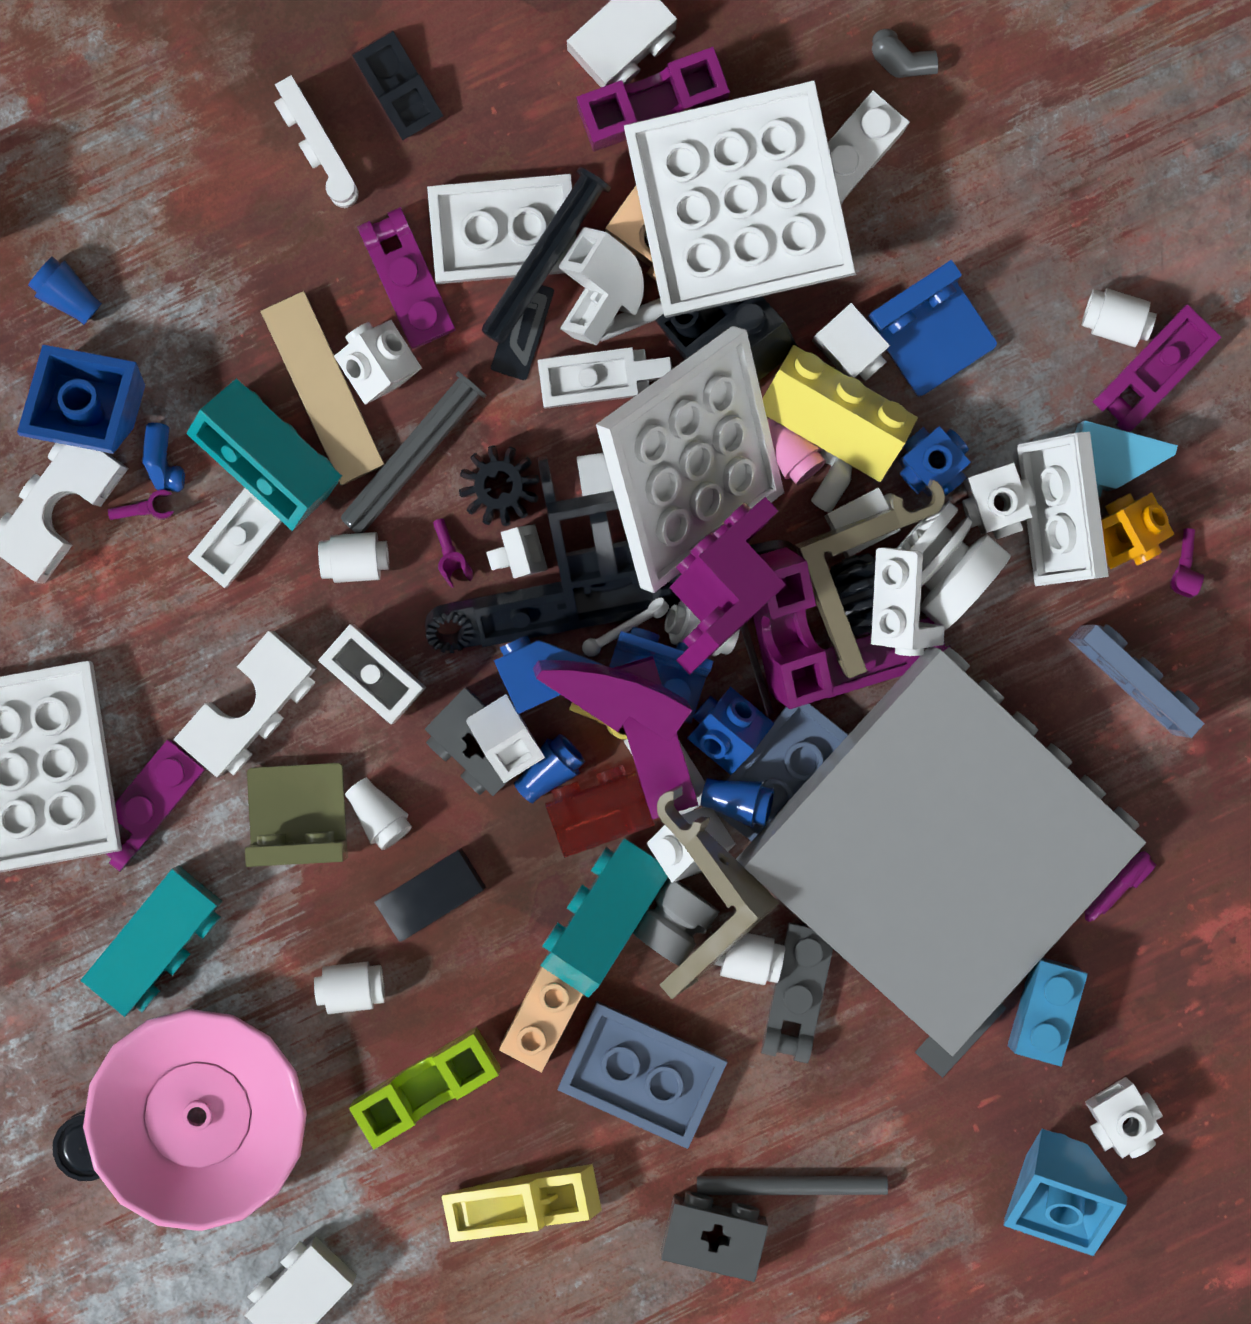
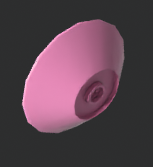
(188, 1170)

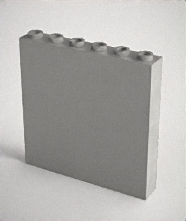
(943, 848)

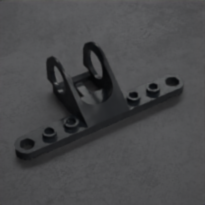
(594, 587)

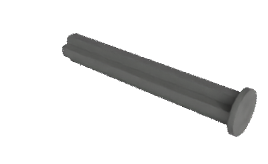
(412, 454)

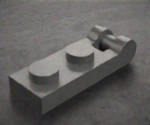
(798, 993)

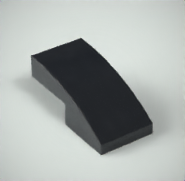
(397, 85)
(430, 895)

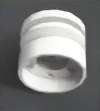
(950, 567)

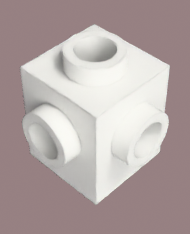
(376, 360)
(1016, 495)
(1113, 1107)

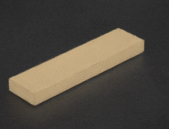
(322, 387)

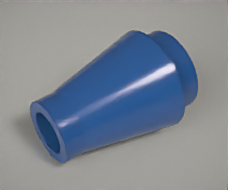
(64, 290)
(557, 767)
(740, 800)

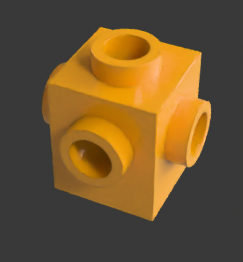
(1134, 529)

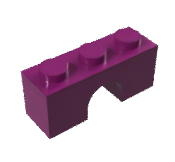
(680, 87)
(791, 658)

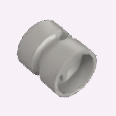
(675, 921)

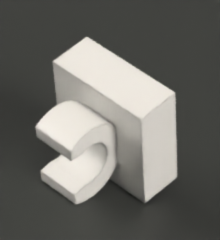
(520, 552)

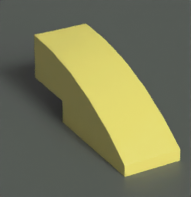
(522, 1203)

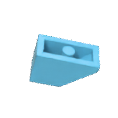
(1122, 455)

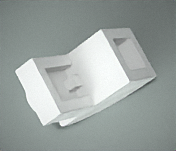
(610, 282)

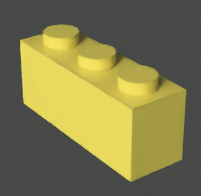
(838, 413)

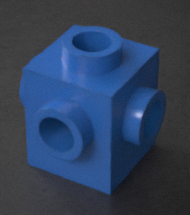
(916, 465)
(729, 729)

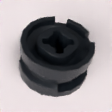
(72, 1151)

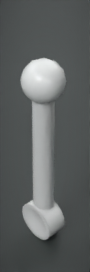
(656, 609)

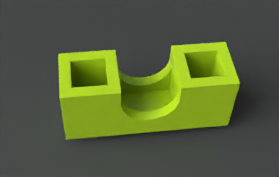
(424, 1086)

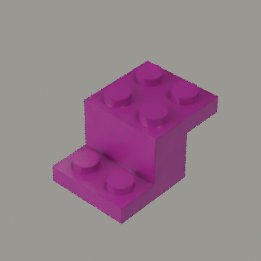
(725, 582)

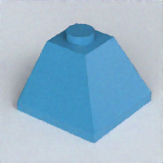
(1065, 1194)

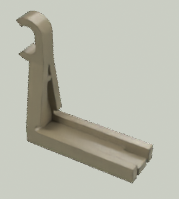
(843, 540)
(728, 879)

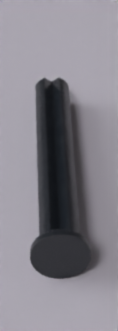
(544, 255)

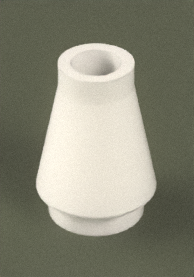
(379, 816)

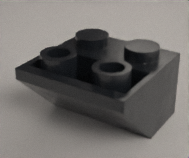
(766, 331)

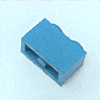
(1047, 1011)

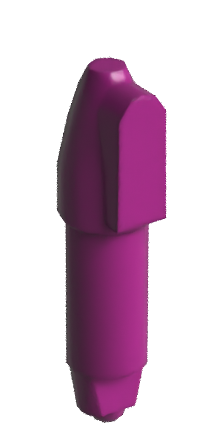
(1131, 875)

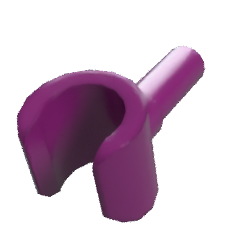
(141, 508)
(451, 558)
(1184, 580)

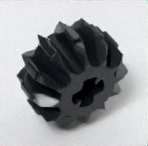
(492, 471)
(855, 587)

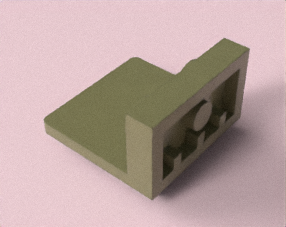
(296, 815)

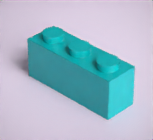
(264, 454)
(603, 917)
(153, 942)

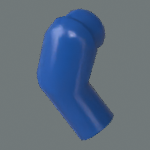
(156, 461)

